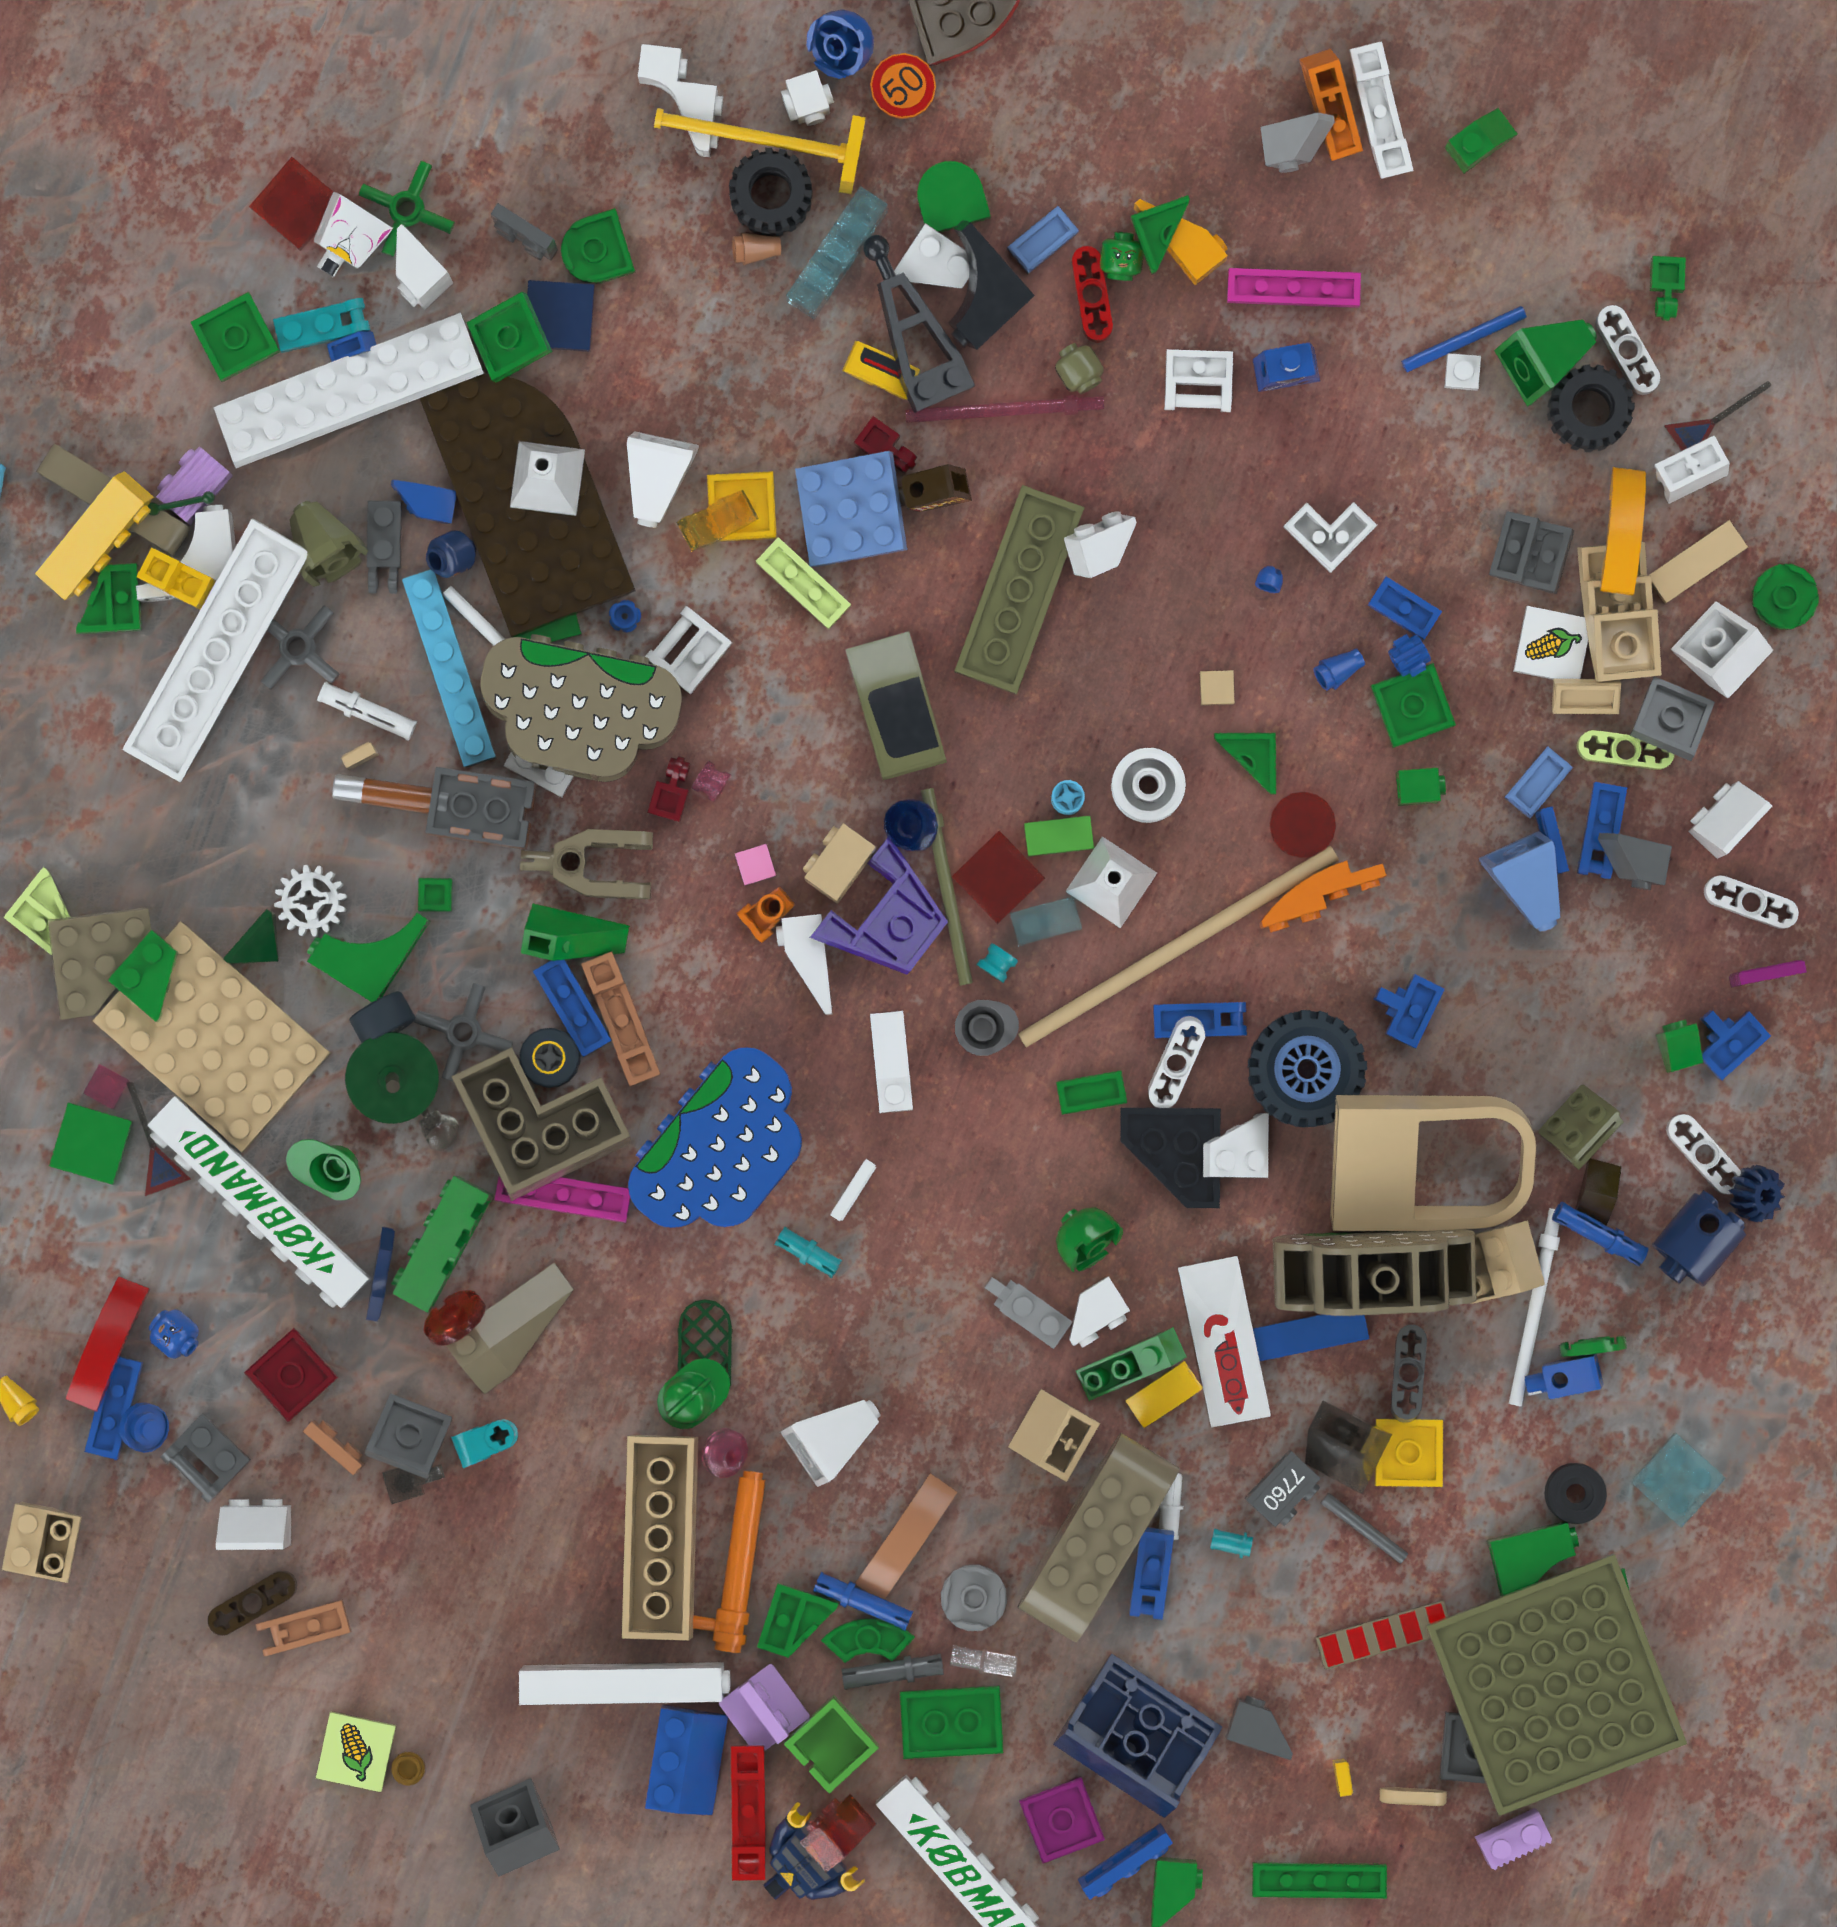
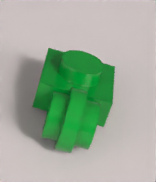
(1667, 276)

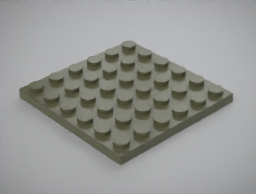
(1556, 1684)

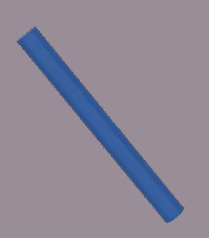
(1464, 339)

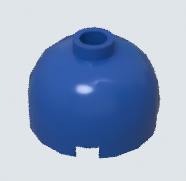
(840, 43)

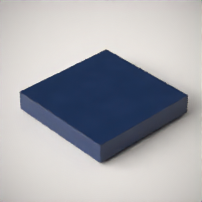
(564, 313)

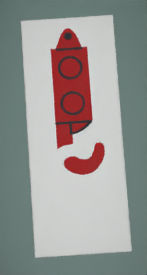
(1224, 1341)

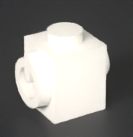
(807, 99)

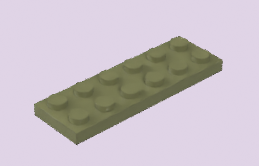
(1018, 590)

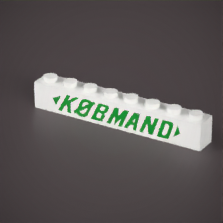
(259, 1202)
(952, 1858)

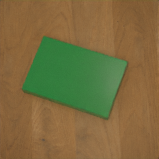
(951, 1722)

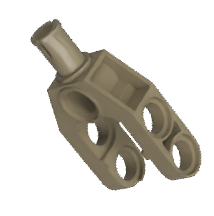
(577, 845)

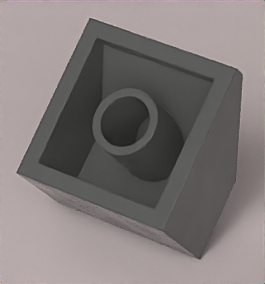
(514, 1827)

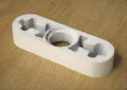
(1609, 332)
(1771, 918)
(1194, 1044)
(1681, 1141)

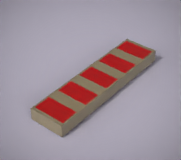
(1379, 1635)

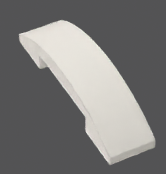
(1380, 110)

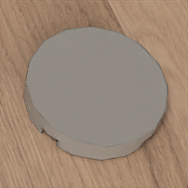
(973, 1597)

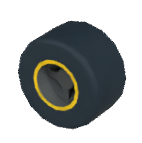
(382, 1016)
(538, 1057)

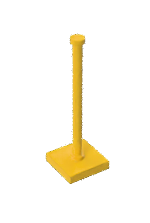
(845, 153)

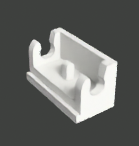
(1692, 469)

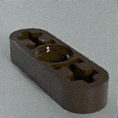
(269, 1583)

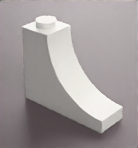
(208, 552)

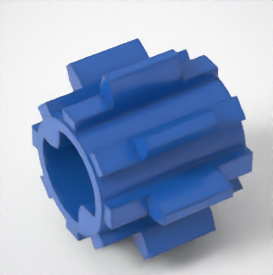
(1409, 655)

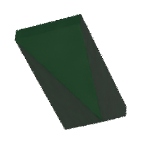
(258, 943)

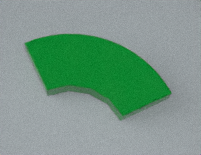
(867, 1636)

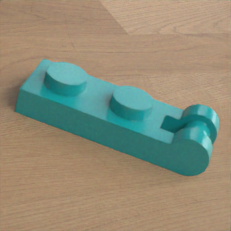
(320, 325)

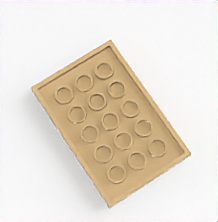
(217, 1042)

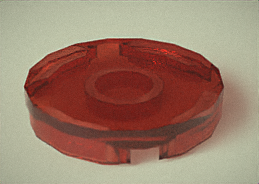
(1302, 824)
(454, 1319)

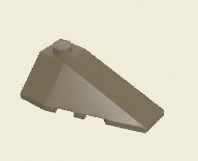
(511, 1329)

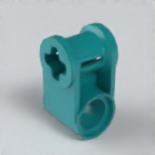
(480, 1443)

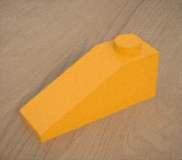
(1193, 247)

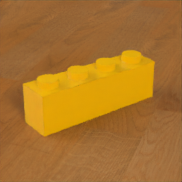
(95, 535)

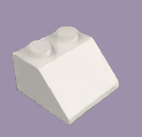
(419, 273)
(1722, 649)
(1728, 819)
(254, 1526)

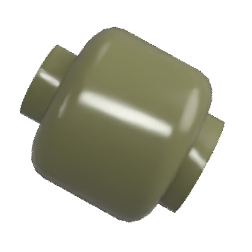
(1079, 368)

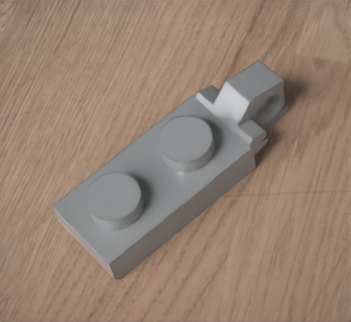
(1029, 1311)

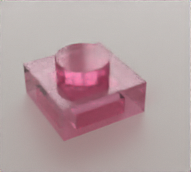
(106, 1086)

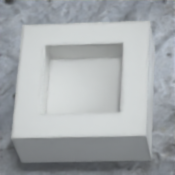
(1462, 372)

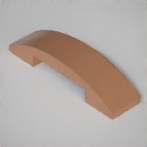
(621, 1019)
(906, 1537)

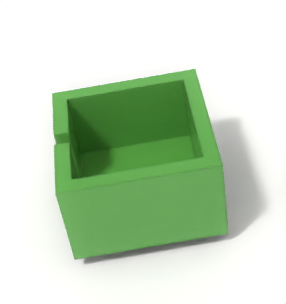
(832, 1742)

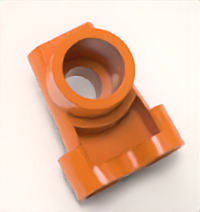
(761, 918)

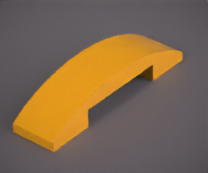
(1624, 531)

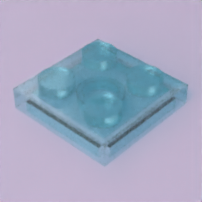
(1678, 1480)

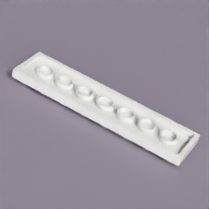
(348, 390)
(216, 650)

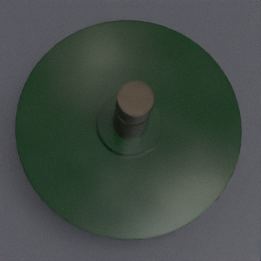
(392, 1078)

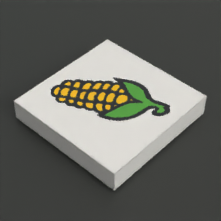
(1551, 644)

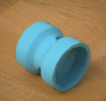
(1071, 794)

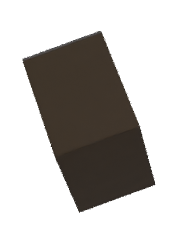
(1599, 1190)

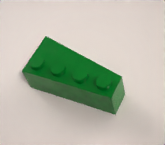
(442, 1243)

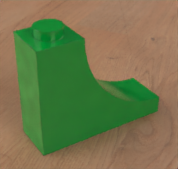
(367, 966)
(1527, 1555)

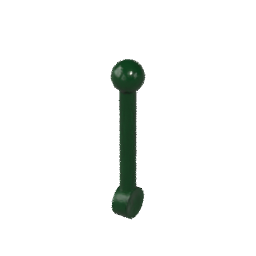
(207, 497)

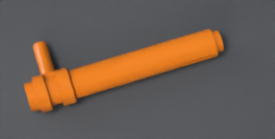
(733, 1614)

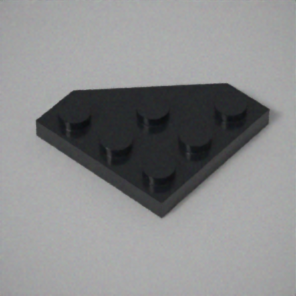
(1172, 1149)

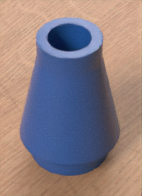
(1337, 669)

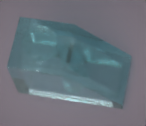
(1045, 921)

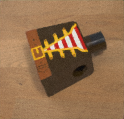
(941, 486)

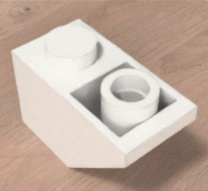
(1101, 545)
(1095, 1309)

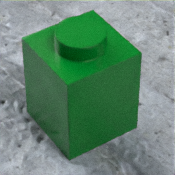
(1419, 786)

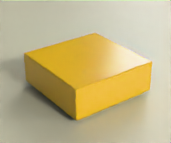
(1342, 1777)

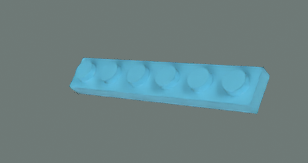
(449, 668)

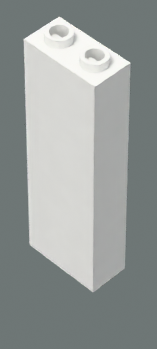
(623, 1683)

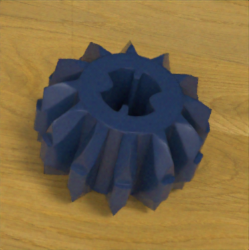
(1757, 1193)

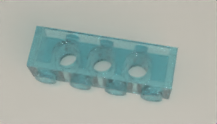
(837, 253)

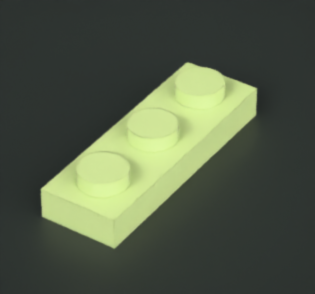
(803, 583)

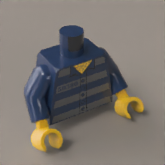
(798, 1869)

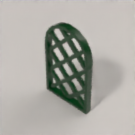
(728, 1335)

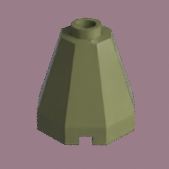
(329, 544)

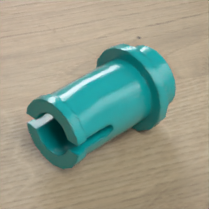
(1232, 1543)

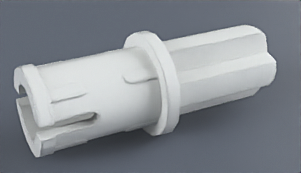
(1171, 1507)

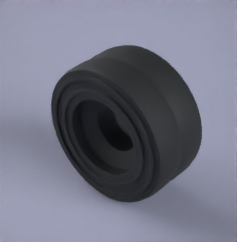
(1594, 1496)

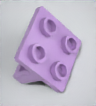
(764, 1708)

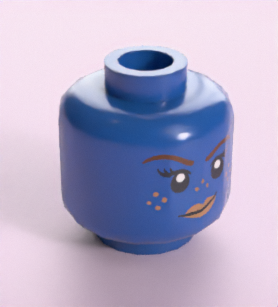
(174, 1334)

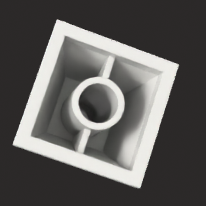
(656, 474)
(555, 487)
(1108, 899)
(831, 1438)

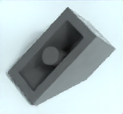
(1637, 859)
(1257, 1728)

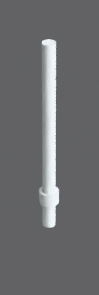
(1548, 1243)

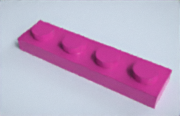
(1294, 287)
(574, 1198)

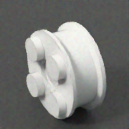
(1142, 806)

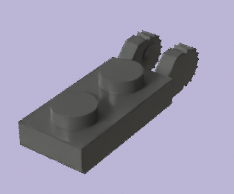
(384, 542)

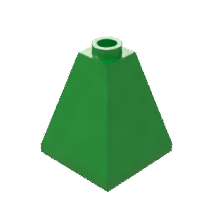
(1543, 355)

